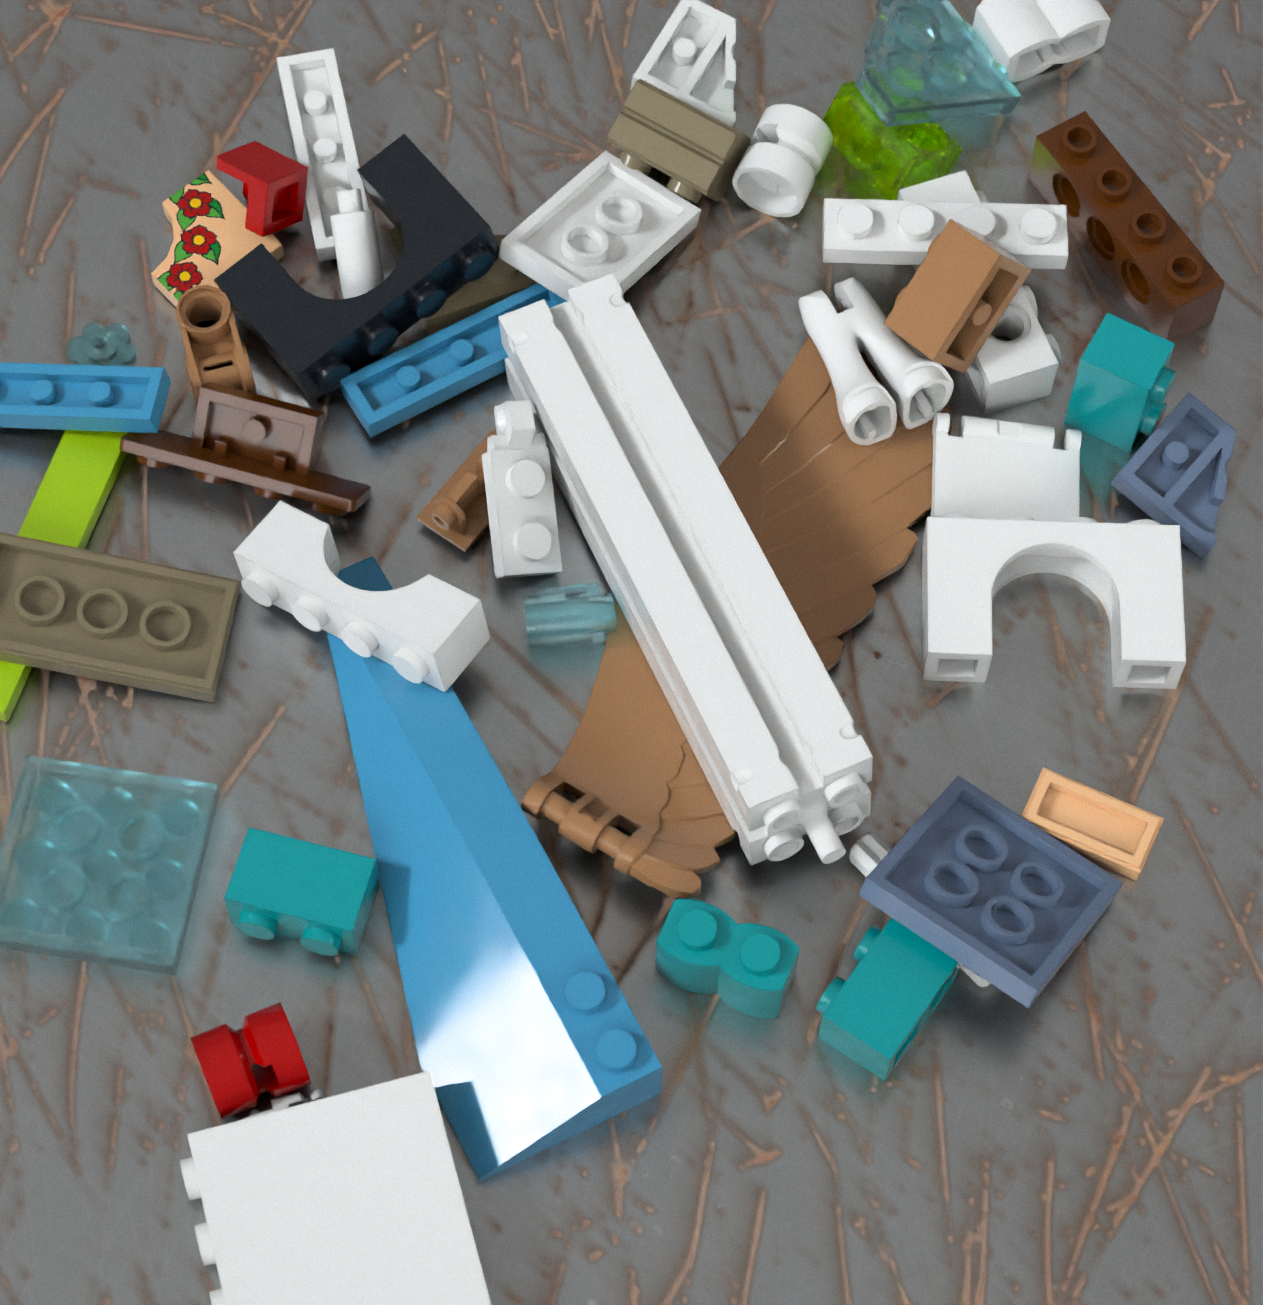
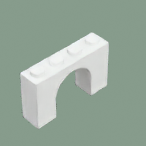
(1127, 566)

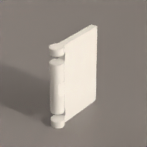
(1004, 470)

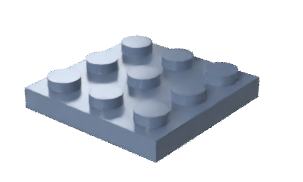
(991, 890)

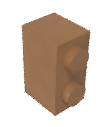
(956, 296)

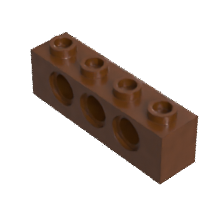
(1125, 229)

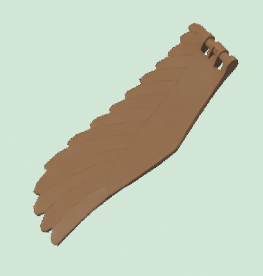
(831, 528)

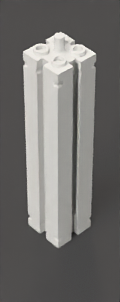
(689, 575)

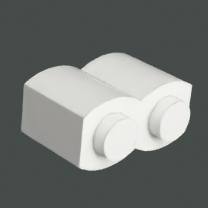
(1039, 33)

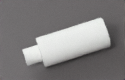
(356, 245)

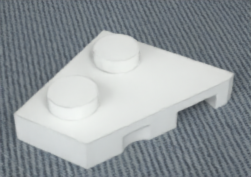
(695, 59)

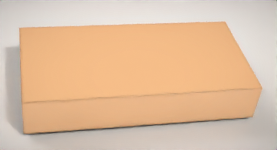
(1093, 823)

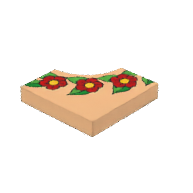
(207, 237)

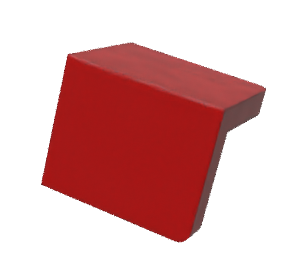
(270, 184)

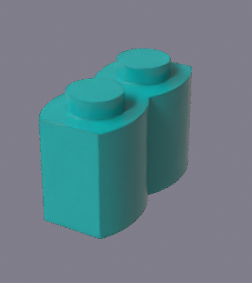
(741, 962)

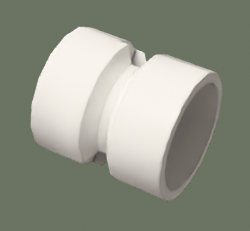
(782, 160)

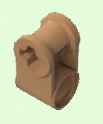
(215, 351)

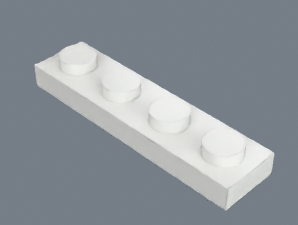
(320, 138)
(903, 230)

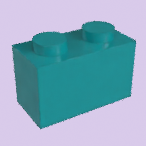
(1121, 384)
(302, 892)
(885, 997)

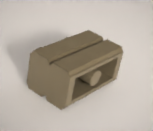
(677, 140)

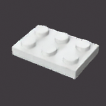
(599, 226)

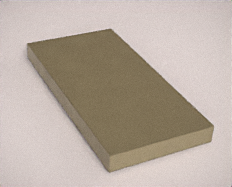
(114, 617)

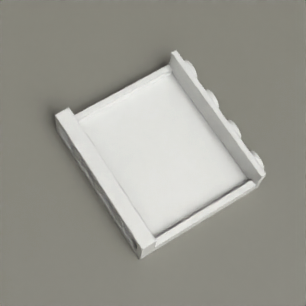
(336, 1203)

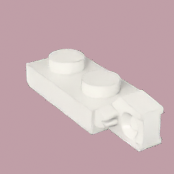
(520, 495)

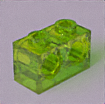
(888, 155)

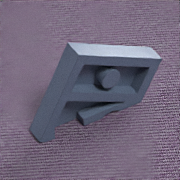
(1182, 472)

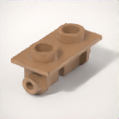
(460, 506)

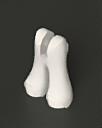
(909, 381)

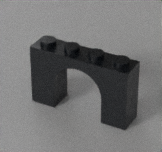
(330, 338)

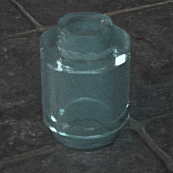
(569, 617)

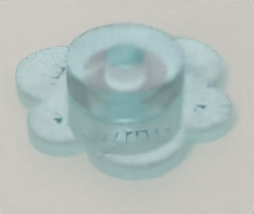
(113, 340)

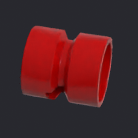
(251, 1060)

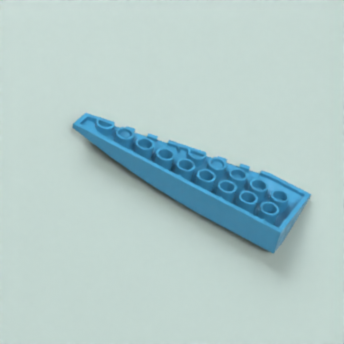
(488, 945)

